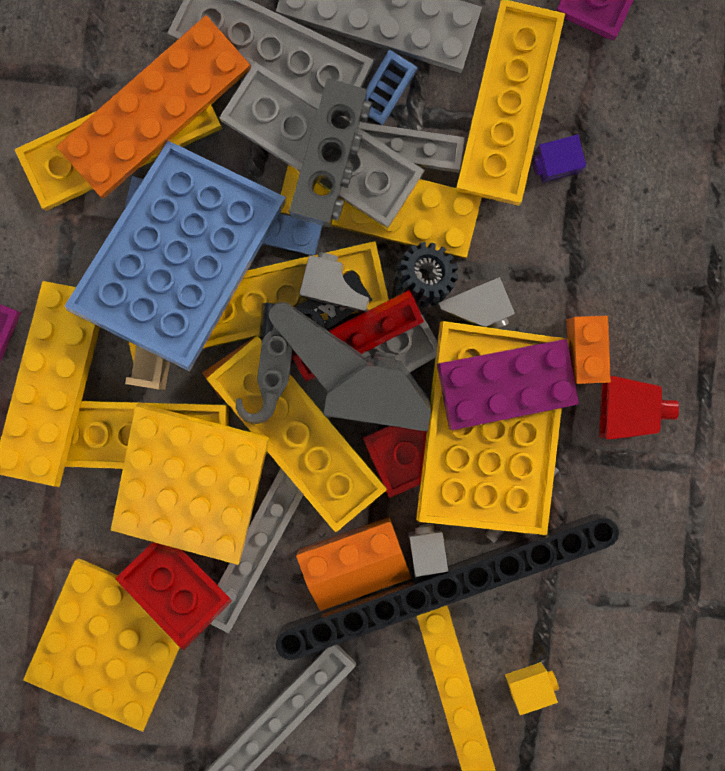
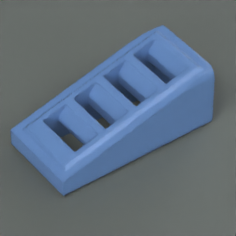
(404, 65)

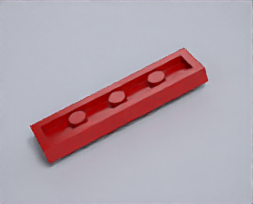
(373, 327)

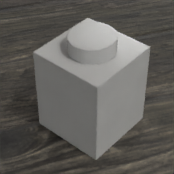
(427, 550)

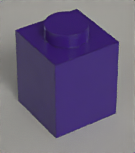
(559, 159)

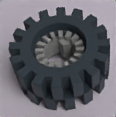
(440, 270)

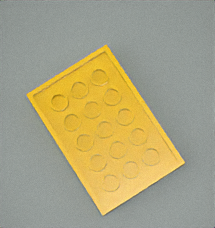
(492, 471)

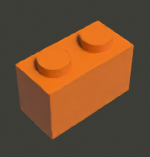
(589, 348)

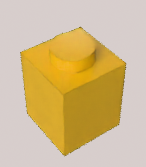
(532, 688)

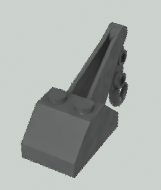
(357, 385)

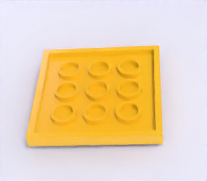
(189, 483)
(103, 649)

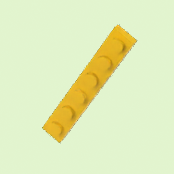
(455, 690)

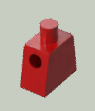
(633, 408)

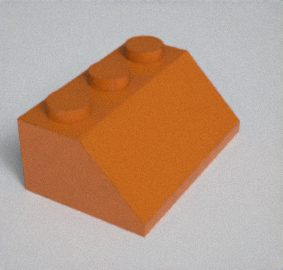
(353, 564)

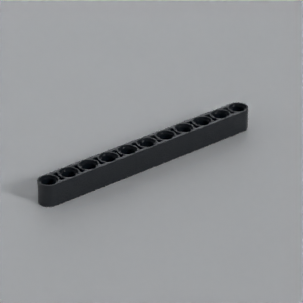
(463, 587)

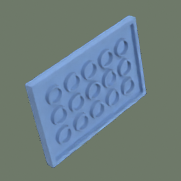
(176, 255)

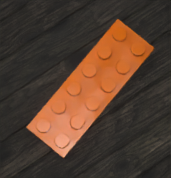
(154, 107)

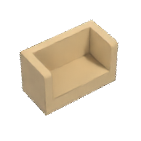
(148, 370)

